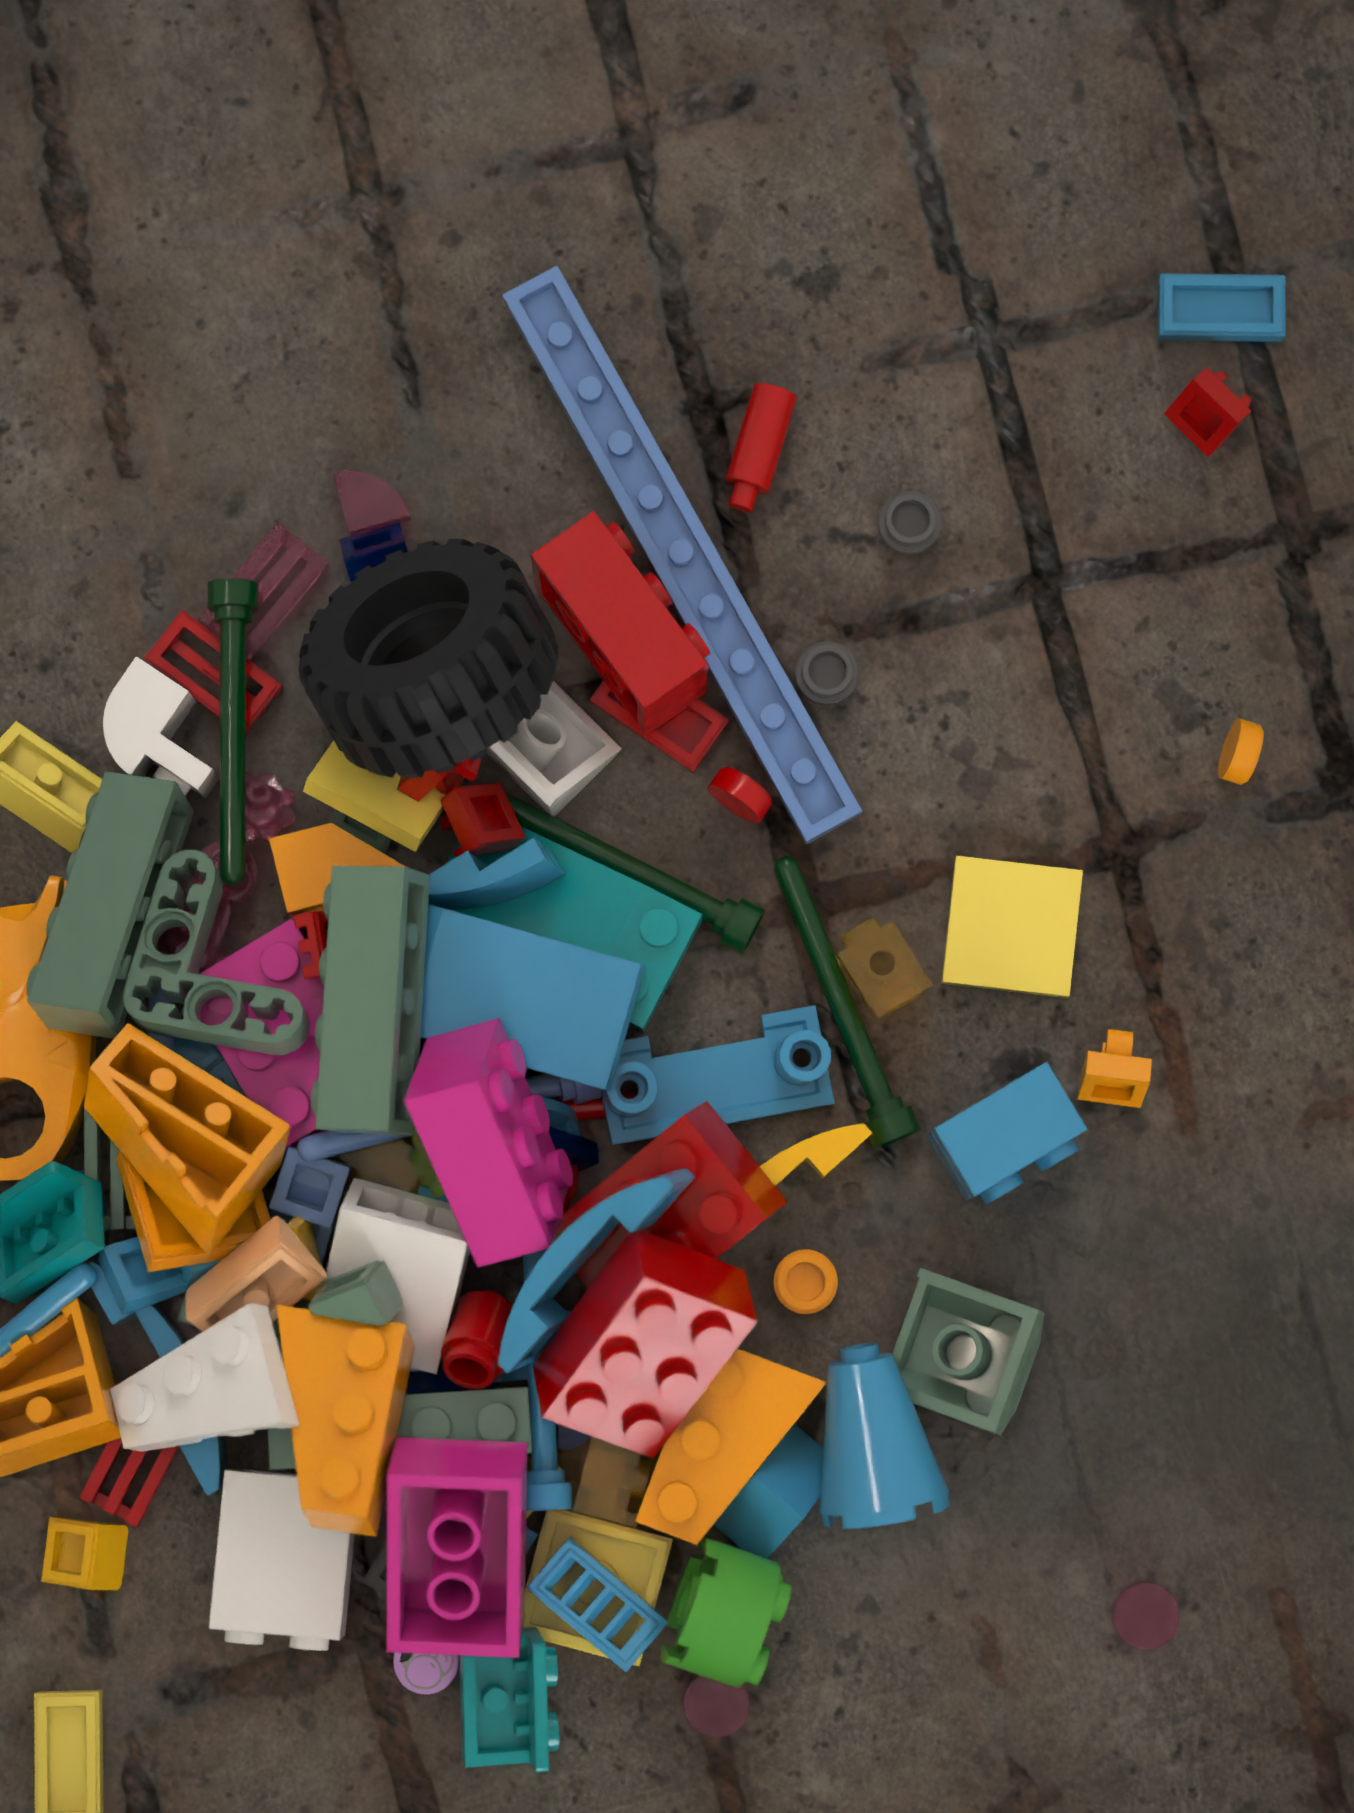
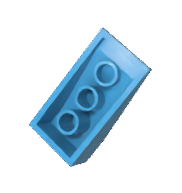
(551, 996)

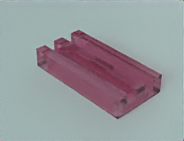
(252, 566)

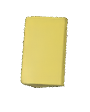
(45, 786)

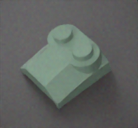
(967, 1351)

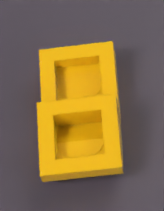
(821, 1152)

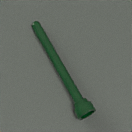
(233, 606)
(730, 920)
(887, 1116)

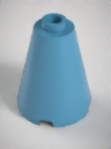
(874, 1445)

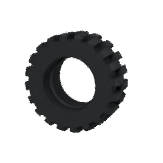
(428, 658)

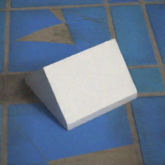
(555, 751)

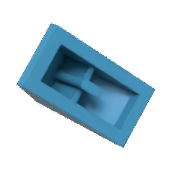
(775, 1495)

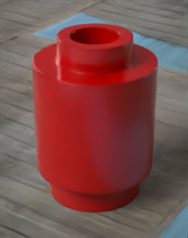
(475, 1339)

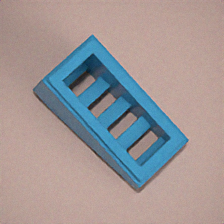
(553, 1571)

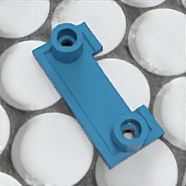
(736, 1078)

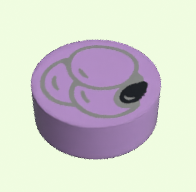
(425, 1671)

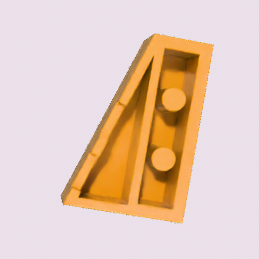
(185, 1132)
(349, 1407)

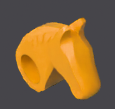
(44, 1058)

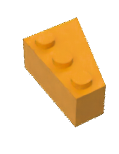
(56, 1392)
(723, 1443)

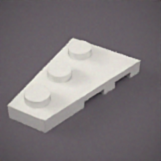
(208, 1387)

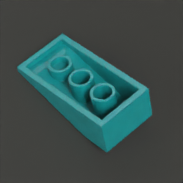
(603, 914)

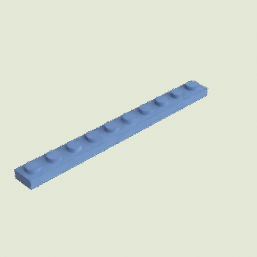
(682, 554)

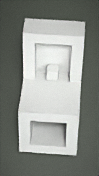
(141, 721)

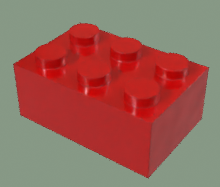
(621, 621)
(712, 1212)
(643, 1343)

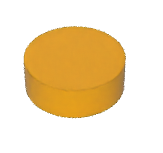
(1240, 751)
(805, 1281)

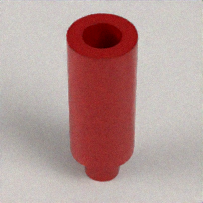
(759, 444)

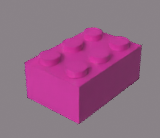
(274, 1081)
(489, 1141)
(456, 1547)

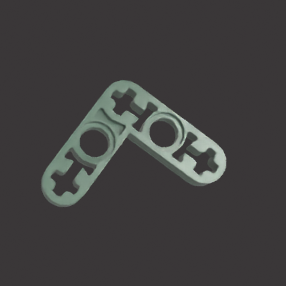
(179, 972)

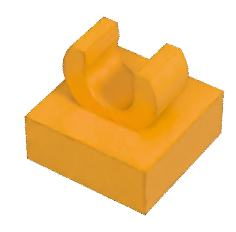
(1114, 1073)

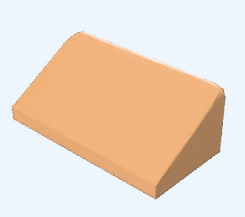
(263, 1270)

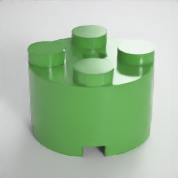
(725, 1614)

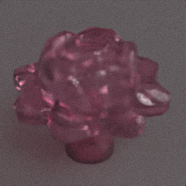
(267, 807)

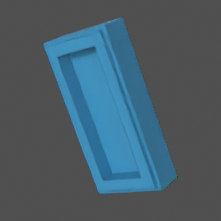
(1221, 307)

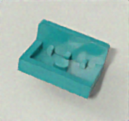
(47, 1228)
(507, 1707)

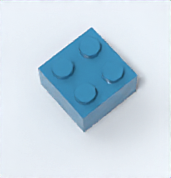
(1007, 1132)

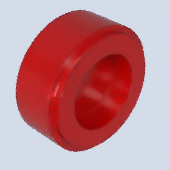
(740, 794)

